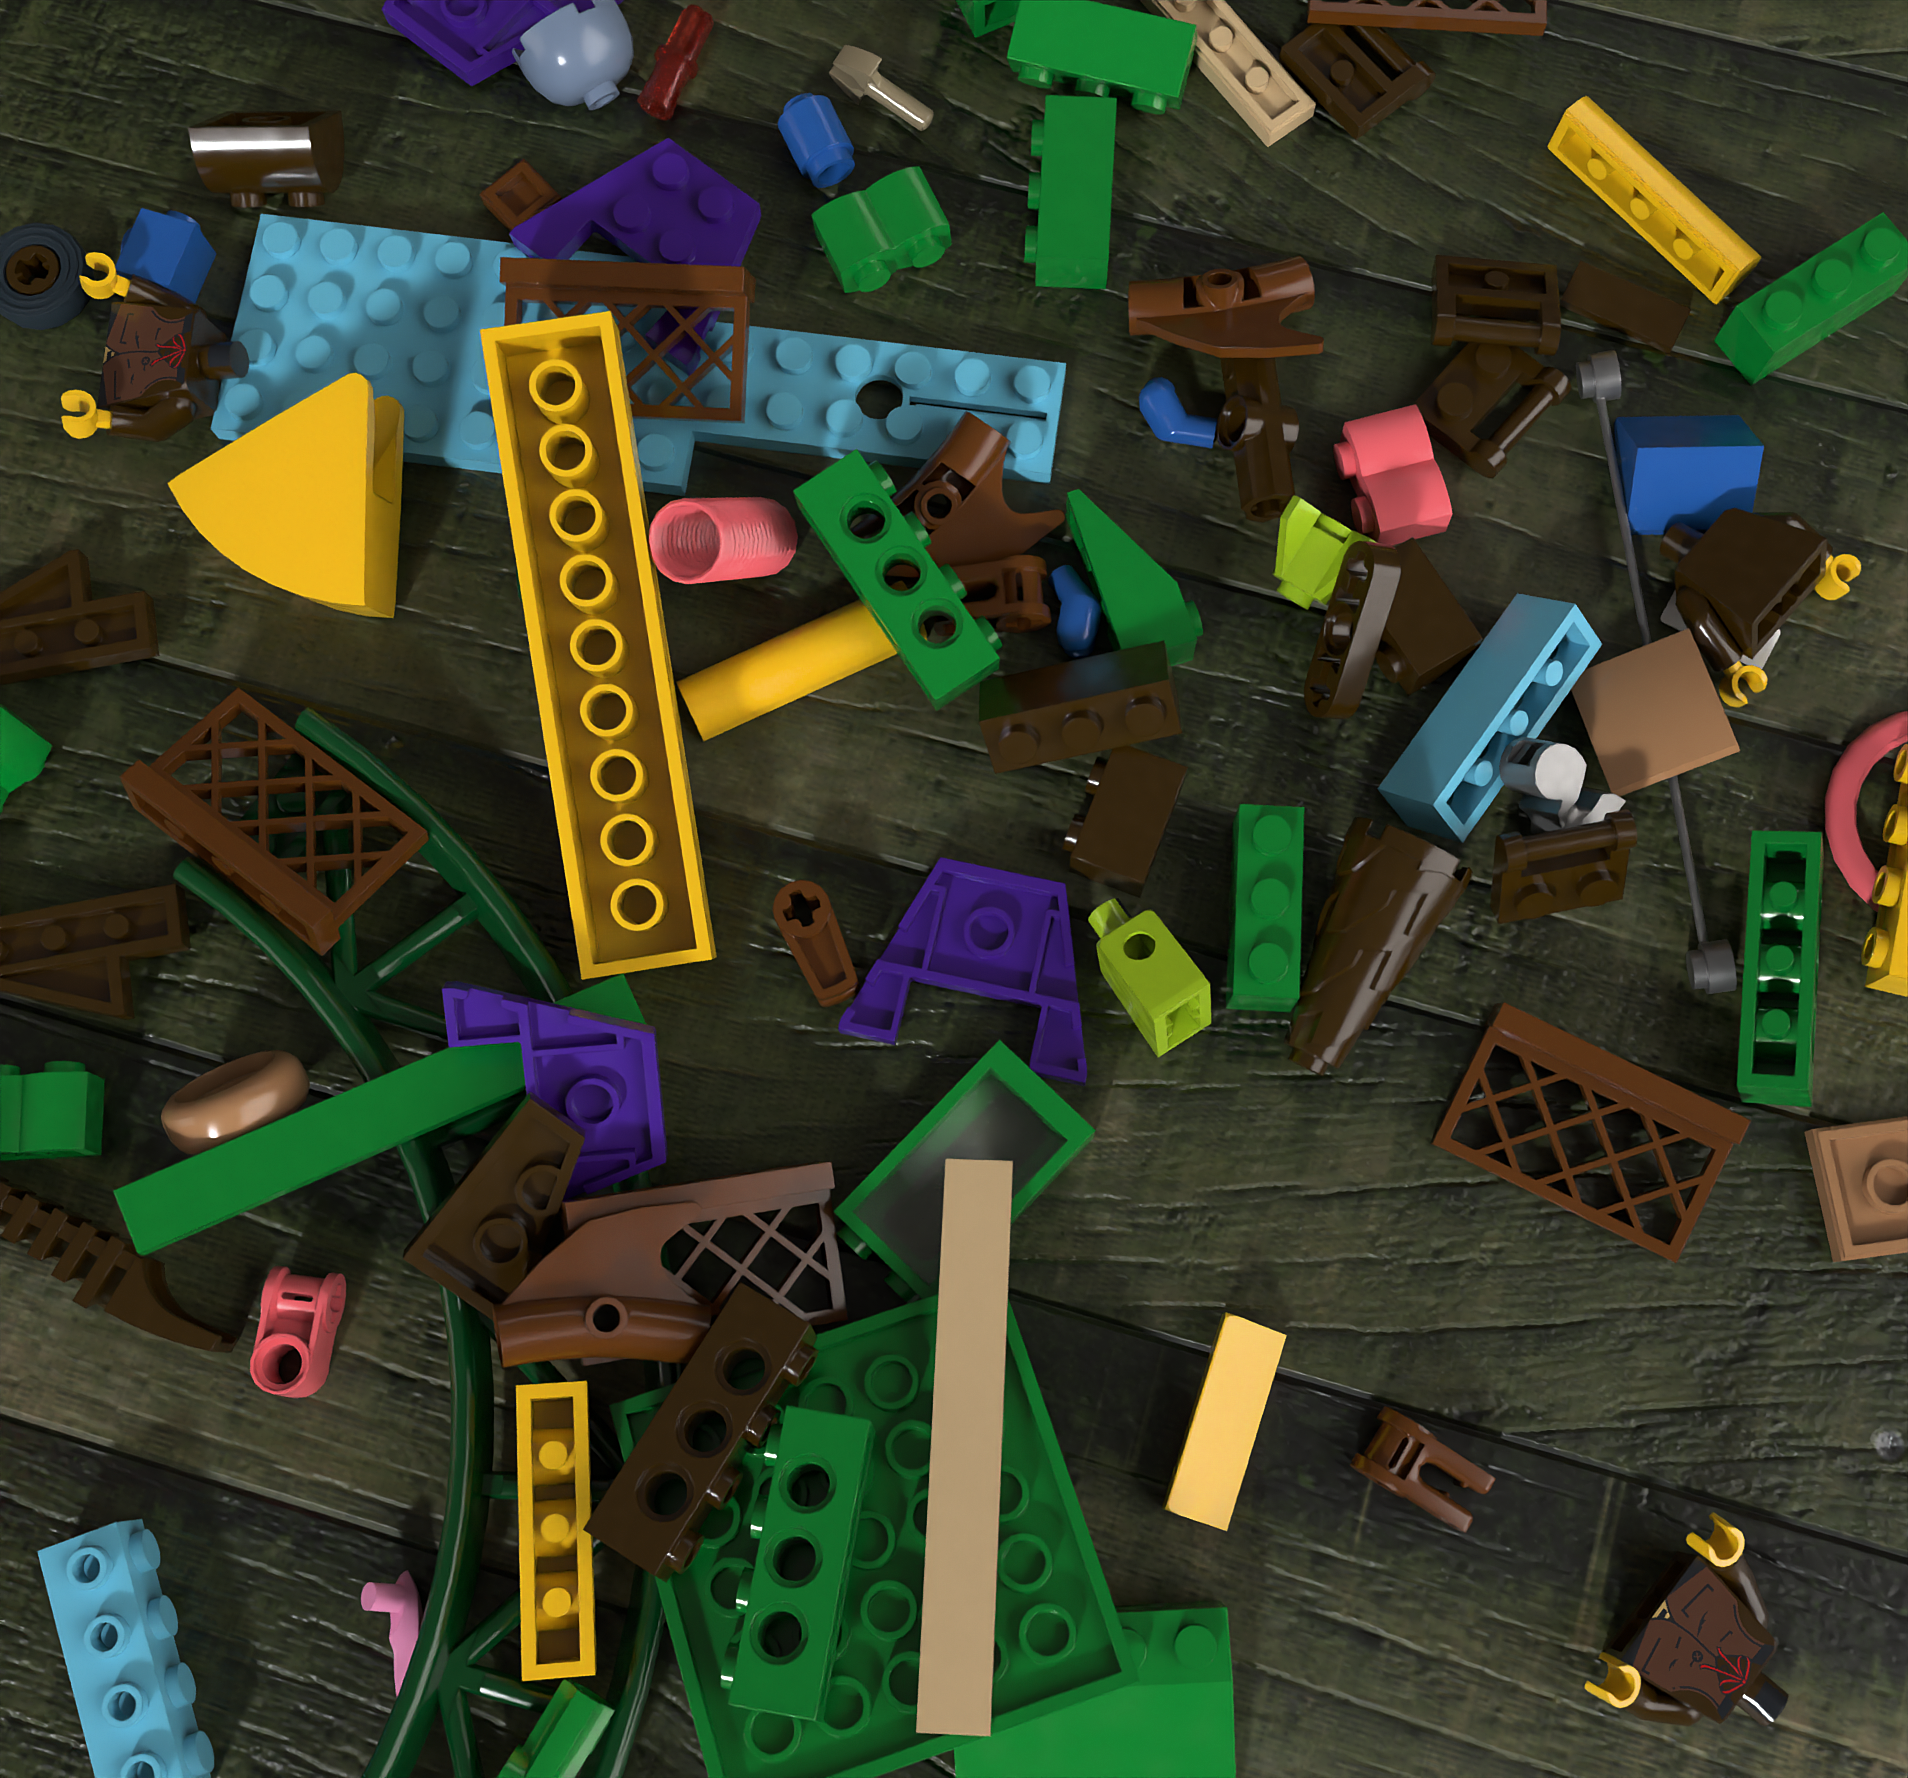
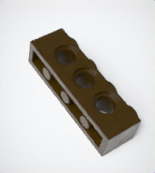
(627, 1514)

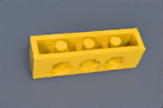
(553, 1547)

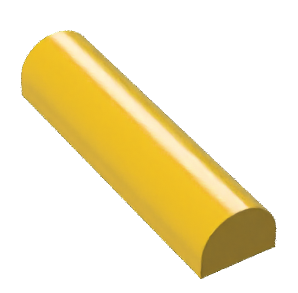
(1652, 200)
(786, 668)

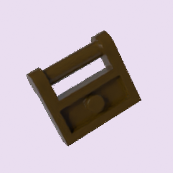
(1347, 80)
(1495, 290)
(1473, 388)
(1561, 868)

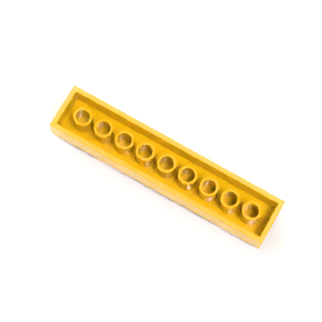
(598, 644)

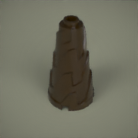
(1369, 936)

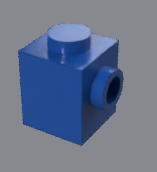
(167, 252)

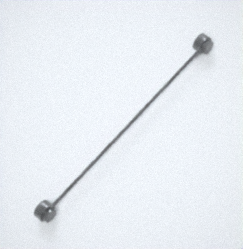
(1713, 962)

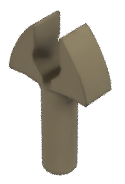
(858, 76)

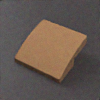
(1653, 713)

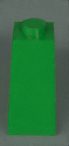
(1135, 593)

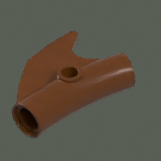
(1229, 310)
(976, 518)
(599, 1264)

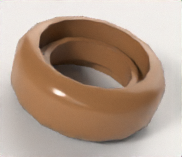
(235, 1100)

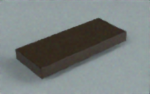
(1624, 307)

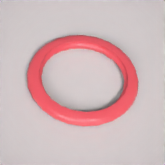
(1843, 797)

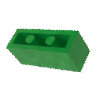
(1103, 51)
(1072, 192)
(1815, 299)
(1265, 908)

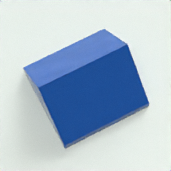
(1685, 469)

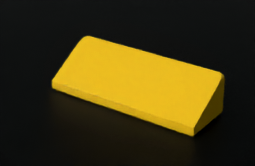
(1224, 1421)

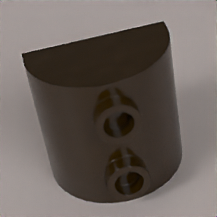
(270, 154)

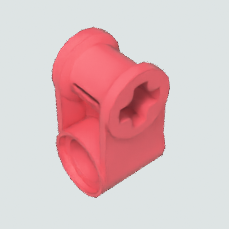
(297, 1325)

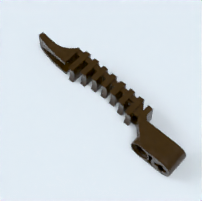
(107, 1265)

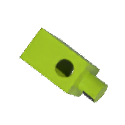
(1151, 975)

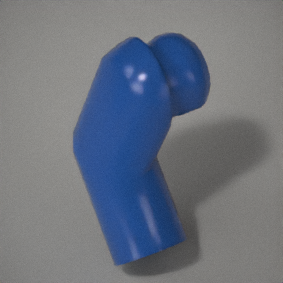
(1169, 419)
(1079, 612)

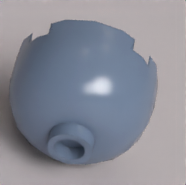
(577, 54)

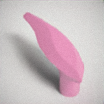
(405, 1614)

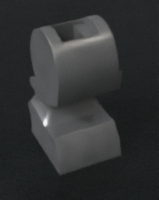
(1553, 785)

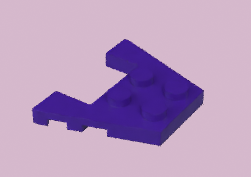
(471, 35)
(656, 211)
(988, 938)
(581, 1064)

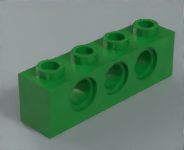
(854, 489)
(1781, 968)
(800, 1681)

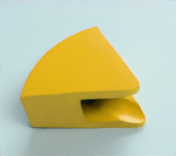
(310, 498)

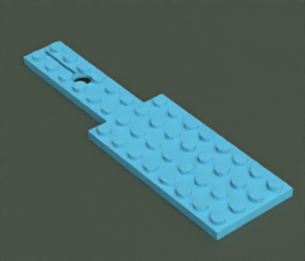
(411, 318)

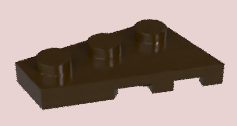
(501, 1209)

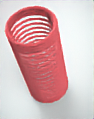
(721, 539)

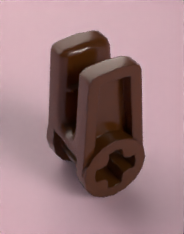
(1002, 581)
(816, 947)
(1395, 1464)

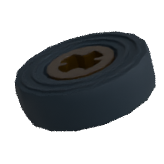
(45, 301)

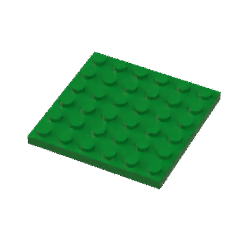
(1053, 1614)

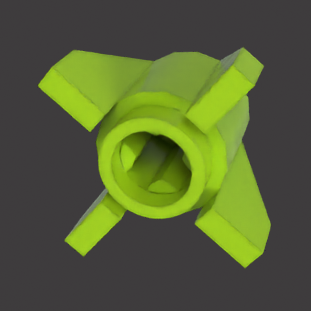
(1310, 553)

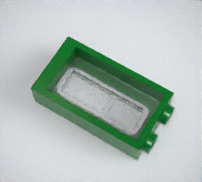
(989, 1115)

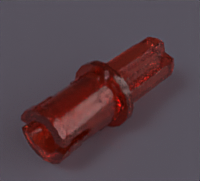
(676, 63)

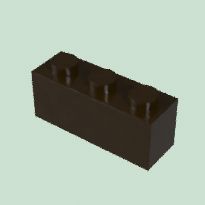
(1079, 707)

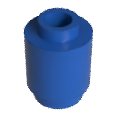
(817, 139)

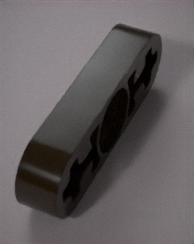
(1360, 596)

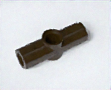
(1259, 435)

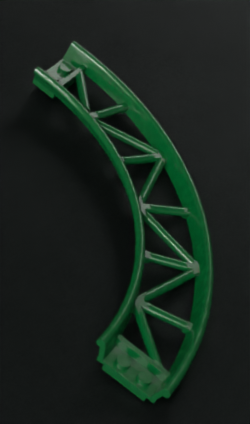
(345, 998)

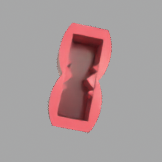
(1393, 476)

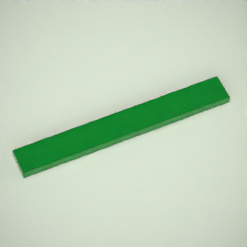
(337, 1132)

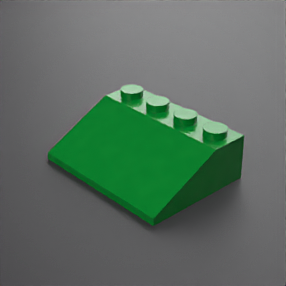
(1161, 1728)

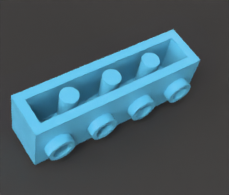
(1499, 696)
(124, 1655)

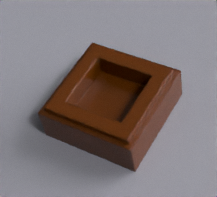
(518, 195)

